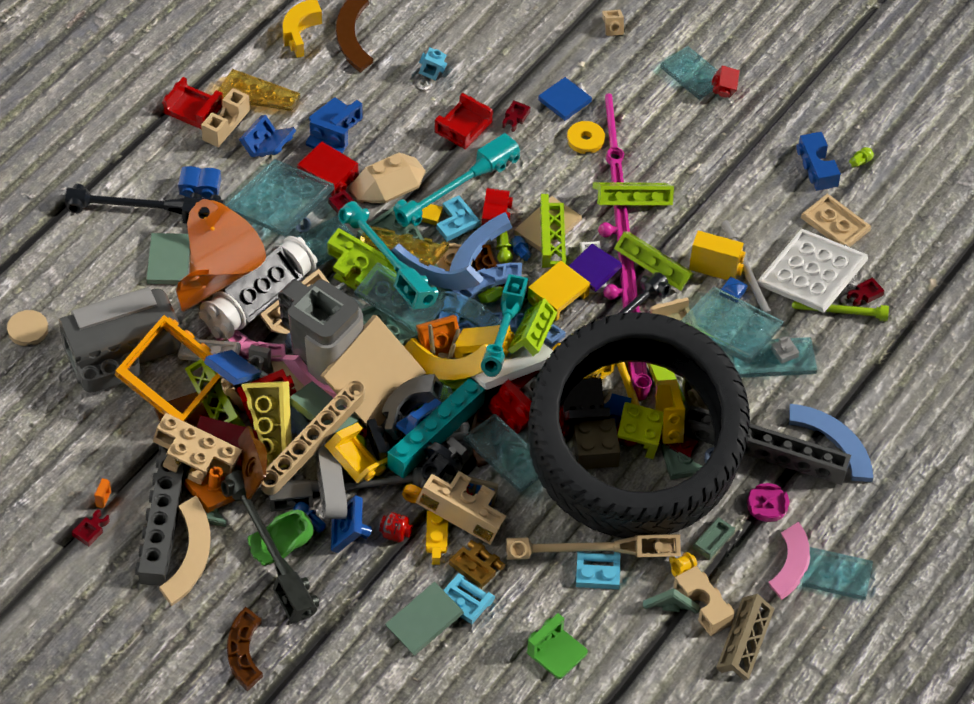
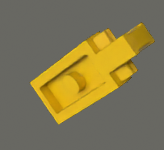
(436, 536)

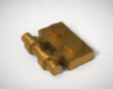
(472, 567)

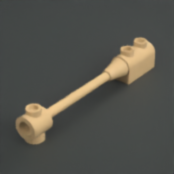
(640, 545)

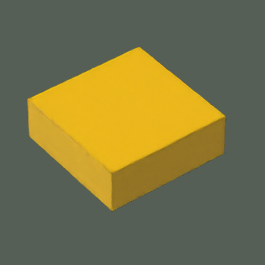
(432, 214)

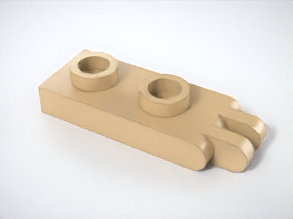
(231, 391)

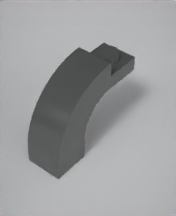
(407, 398)

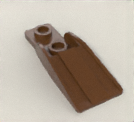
(252, 461)

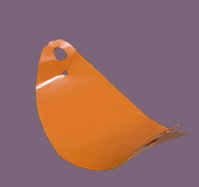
(217, 255)

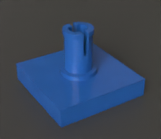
(347, 530)

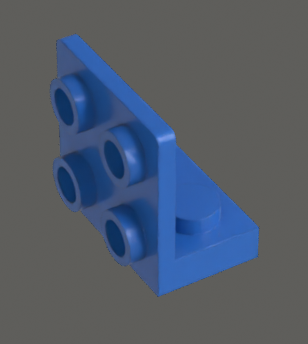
(339, 113)

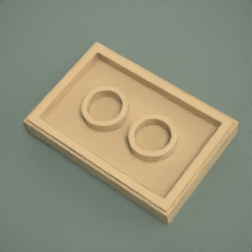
(835, 221)
(531, 227)

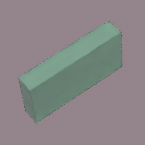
(713, 538)

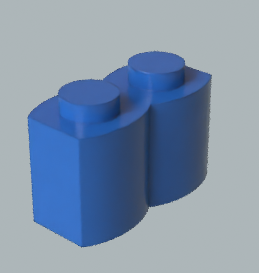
(200, 181)

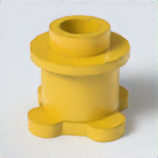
(682, 564)

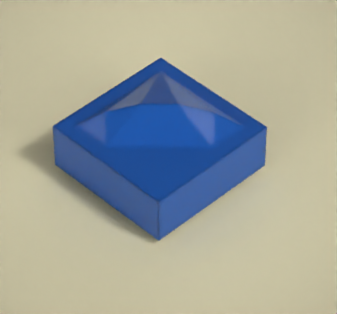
(734, 287)

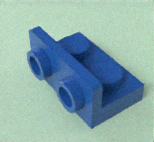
(328, 133)
(415, 417)

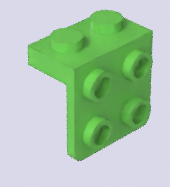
(555, 647)

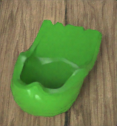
(287, 532)

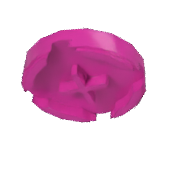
(768, 502)

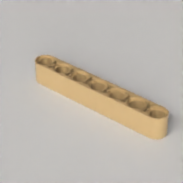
(317, 428)

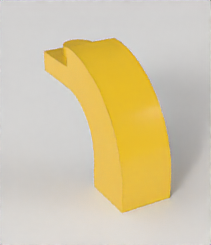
(296, 20)

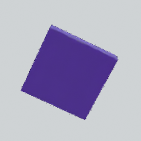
(595, 266)

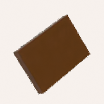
(182, 404)

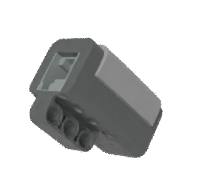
(320, 322)
(106, 333)

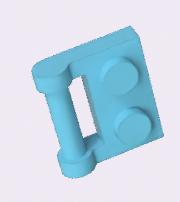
(597, 575)
(471, 607)

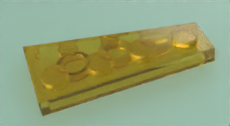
(260, 91)
(425, 250)

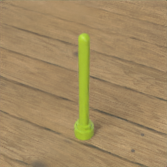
(879, 312)

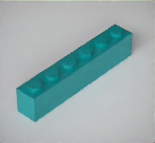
(436, 427)

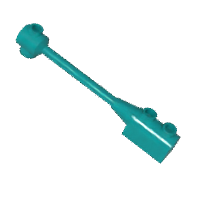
(489, 158)
(408, 282)
(510, 305)

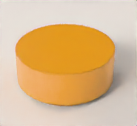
(411, 493)

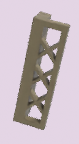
(741, 632)

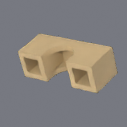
(219, 127)
(696, 586)

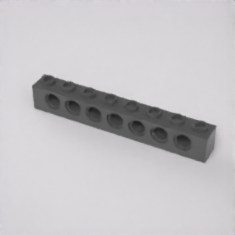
(777, 448)
(157, 571)

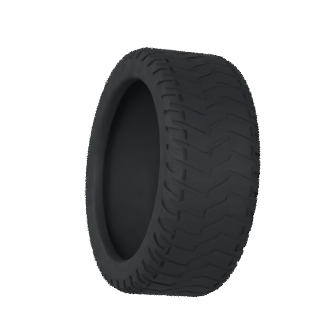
(659, 342)

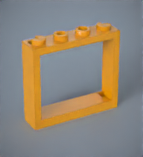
(146, 392)

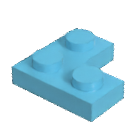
(460, 221)

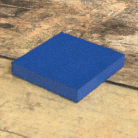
(565, 98)
(232, 367)

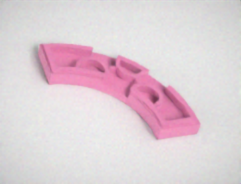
(301, 372)
(796, 562)

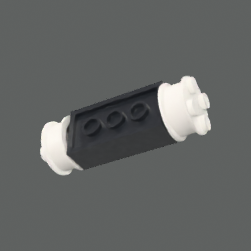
(257, 290)

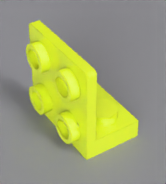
(641, 426)

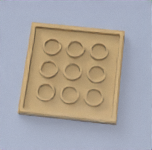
(378, 363)

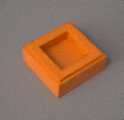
(102, 493)

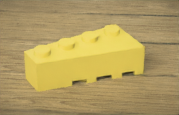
(271, 415)

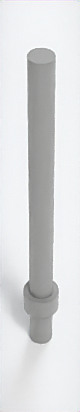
(730, 234)

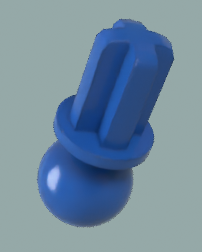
(520, 247)
(318, 524)

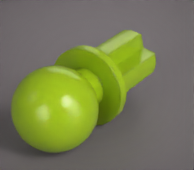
(861, 157)
(503, 245)

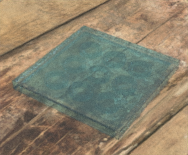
(280, 197)
(733, 324)

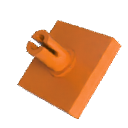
(443, 333)
(210, 490)

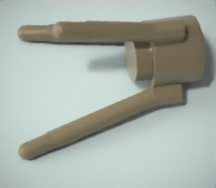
(452, 348)

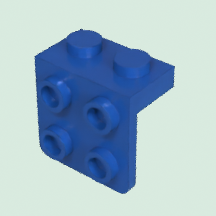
(264, 139)

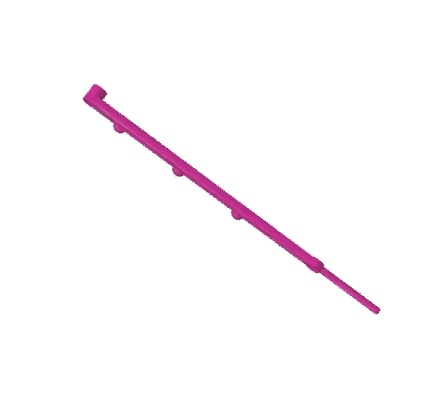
(628, 290)

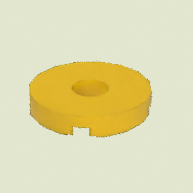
(589, 129)

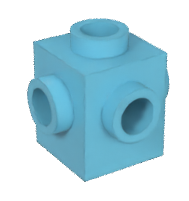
(432, 63)

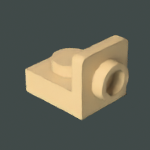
(613, 22)

